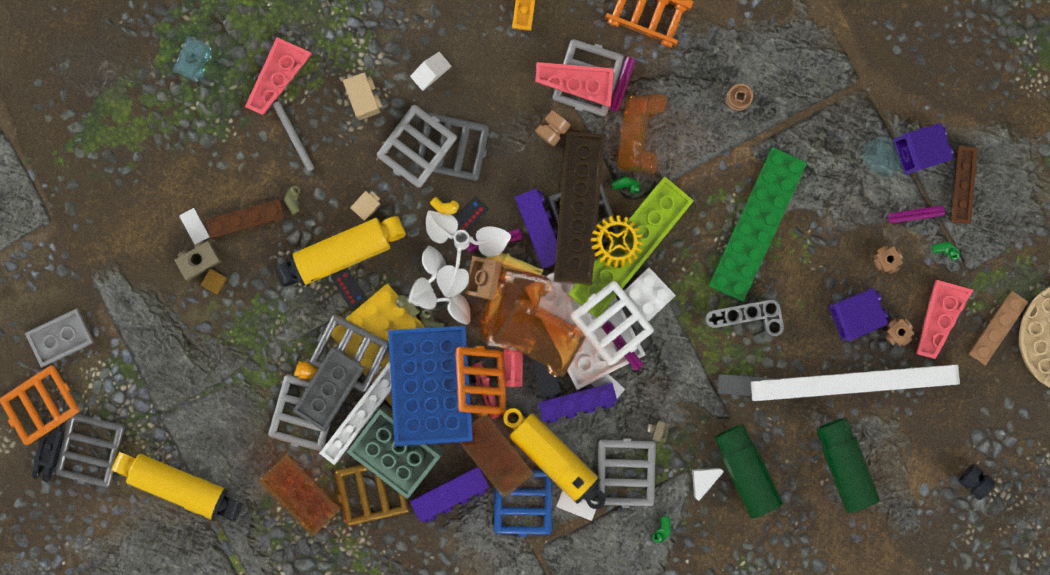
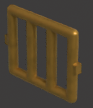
(368, 516)

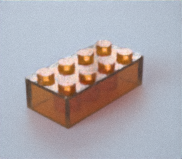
(497, 457)
(300, 494)

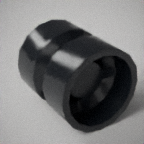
(976, 481)

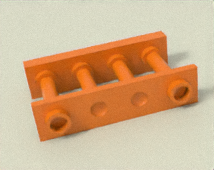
(667, 40)

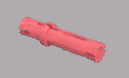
(483, 381)

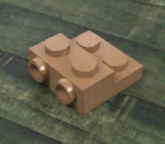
(483, 277)

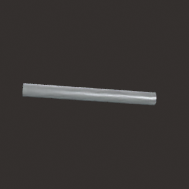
(293, 136)

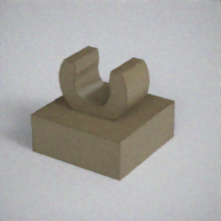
(660, 431)

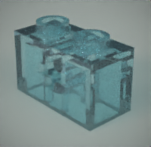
(192, 48)

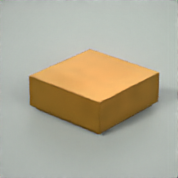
(214, 281)

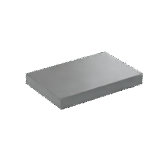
(59, 337)

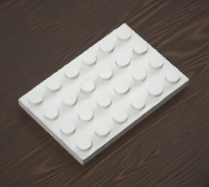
(588, 362)

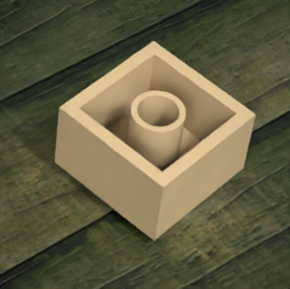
(361, 96)

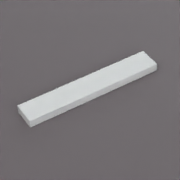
(358, 417)

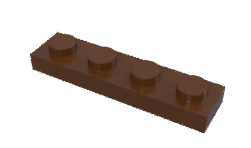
(963, 185)
(245, 218)

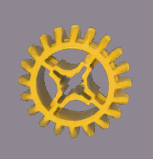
(627, 228)

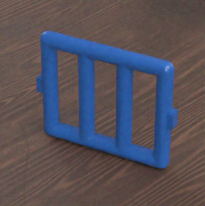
(546, 511)

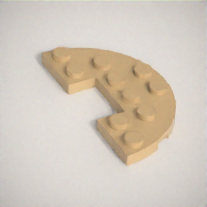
(1035, 337)

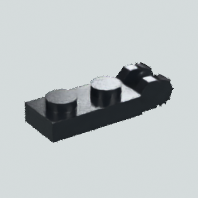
(47, 454)

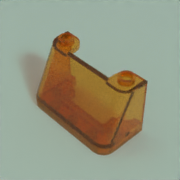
(633, 134)
(510, 285)
(540, 336)

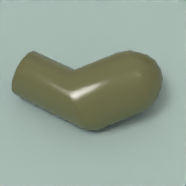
(291, 198)
(403, 301)
(428, 320)

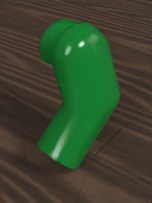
(627, 182)
(947, 248)
(664, 531)

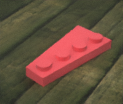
(278, 71)
(581, 81)
(942, 312)

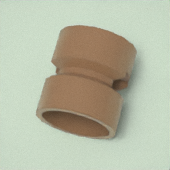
(739, 97)
(552, 128)

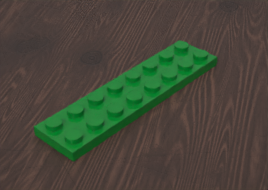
(757, 224)

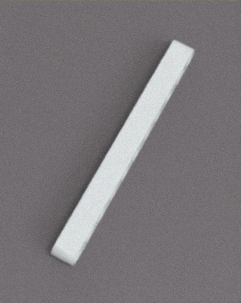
(855, 382)

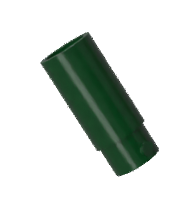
(847, 466)
(748, 472)

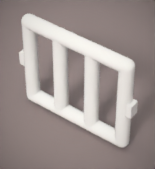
(636, 316)

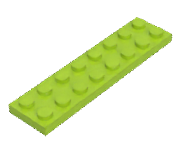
(655, 219)

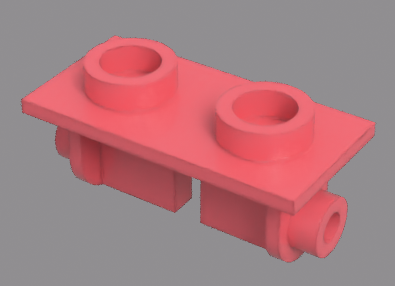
(513, 367)

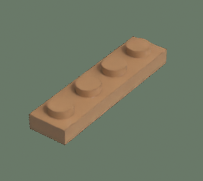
(998, 328)

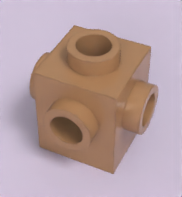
(881, 259)
(892, 332)

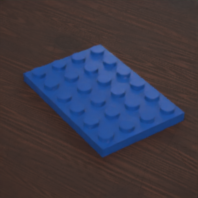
(426, 386)

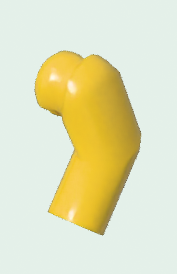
(445, 208)

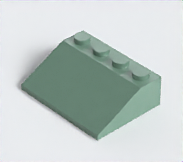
(396, 465)

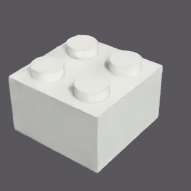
(649, 293)

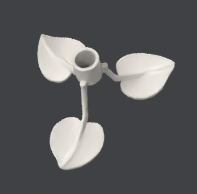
(490, 241)
(423, 295)

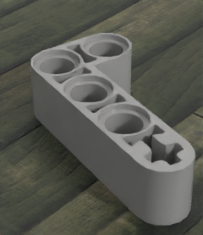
(743, 317)

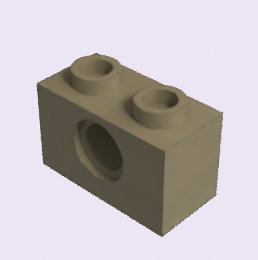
(209, 259)

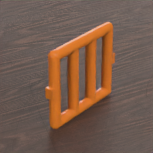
(462, 388)
(20, 391)

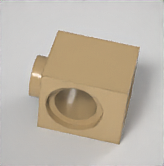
(366, 205)

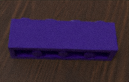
(538, 226)
(449, 494)

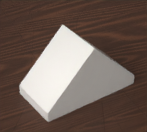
(430, 70)
(704, 479)

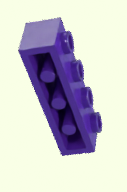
(583, 400)

